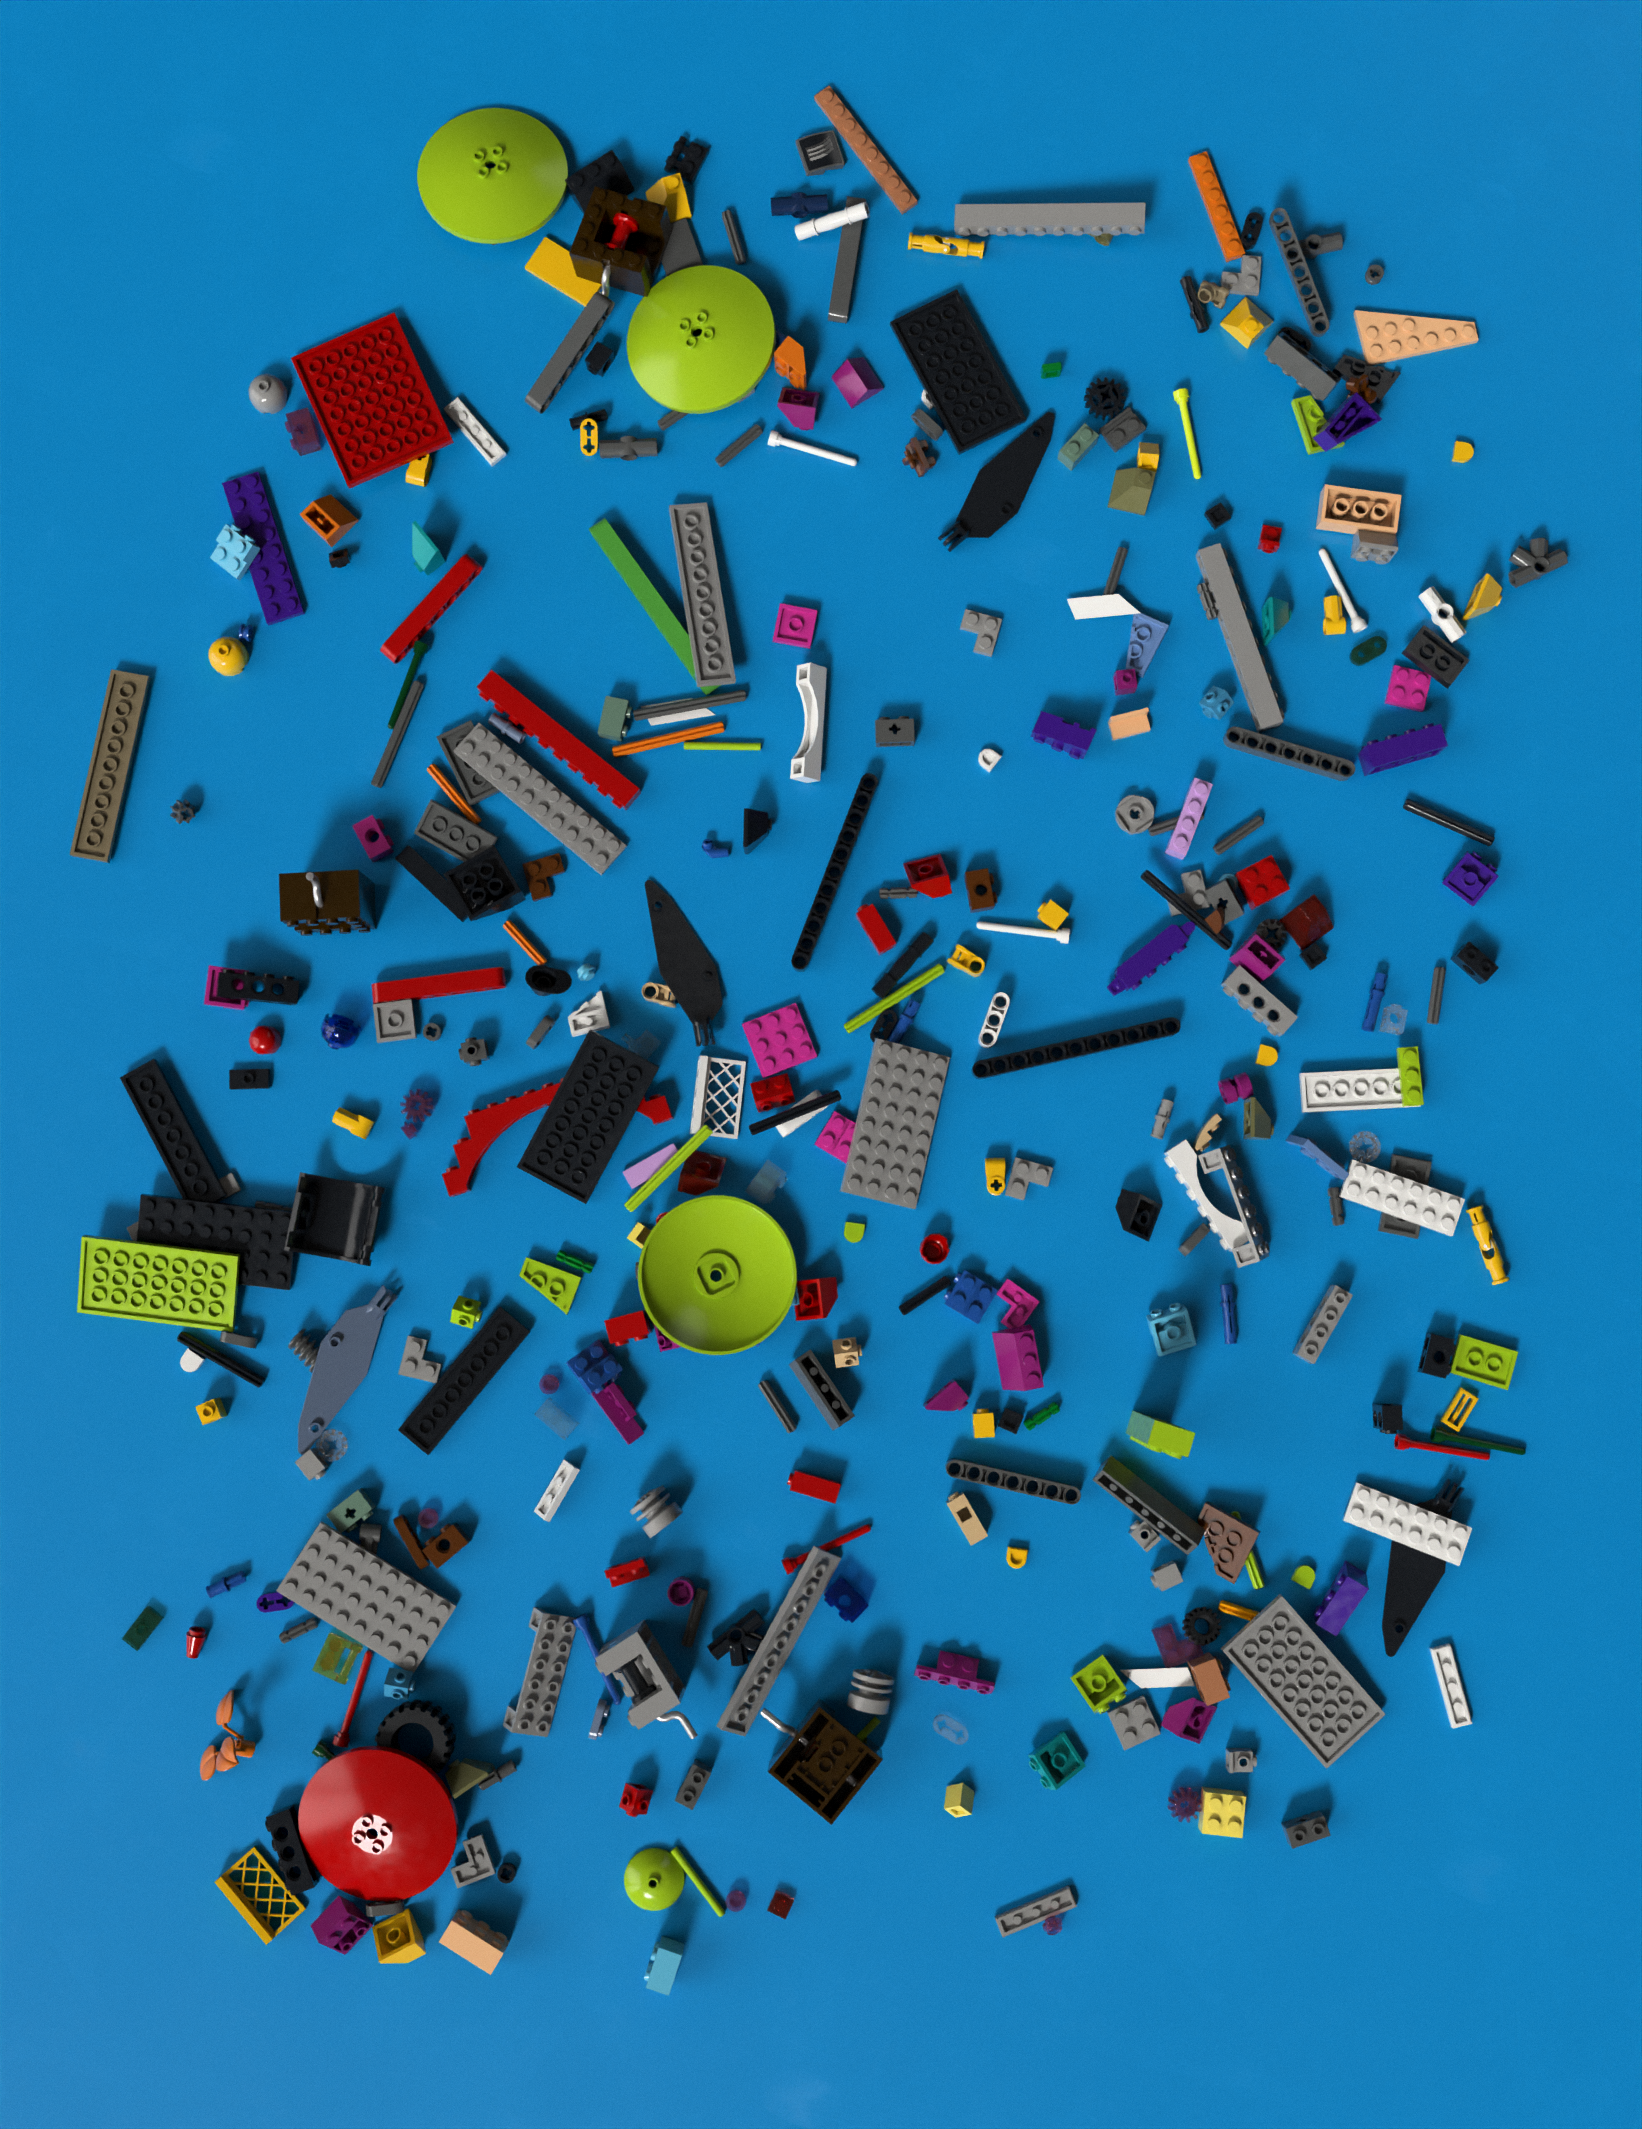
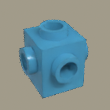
(1216, 703)
(399, 1683)

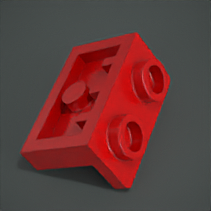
(627, 1571)

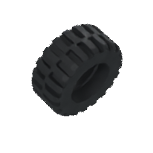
(428, 1716)

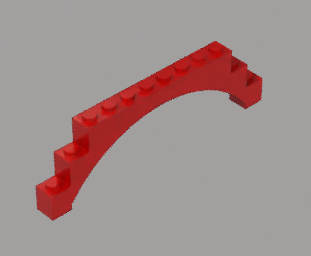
(490, 1123)

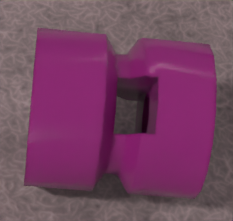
(1234, 1088)
(681, 1591)

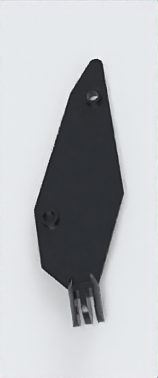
(1001, 485)
(684, 964)
(1413, 1576)

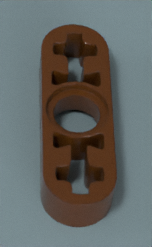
(411, 1541)

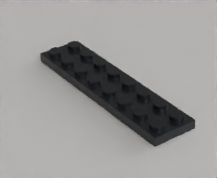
(172, 1133)
(464, 1380)

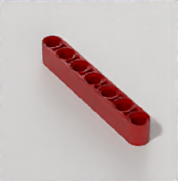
(431, 608)
(439, 985)

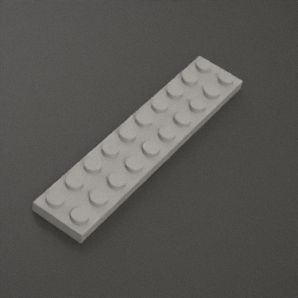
(702, 594)
(540, 799)
(778, 1641)

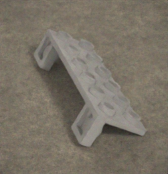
(1257, 1248)
(543, 1674)

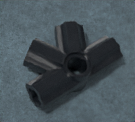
(739, 1646)

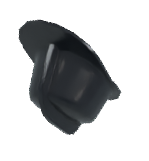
(547, 980)

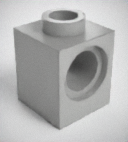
(312, 1465)
(1166, 1576)

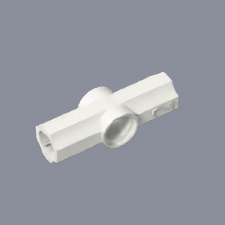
(1434, 604)

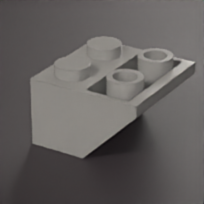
(1374, 546)

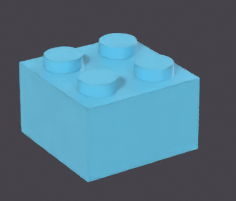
(663, 1969)

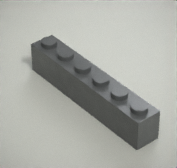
(1149, 1505)

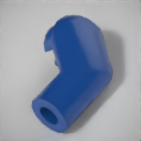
(712, 851)

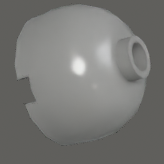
(268, 393)

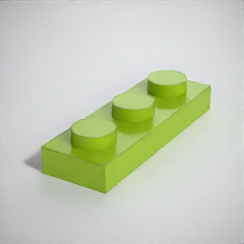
(1410, 1076)

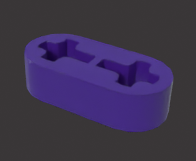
(276, 1606)

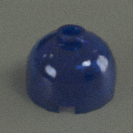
(339, 1031)

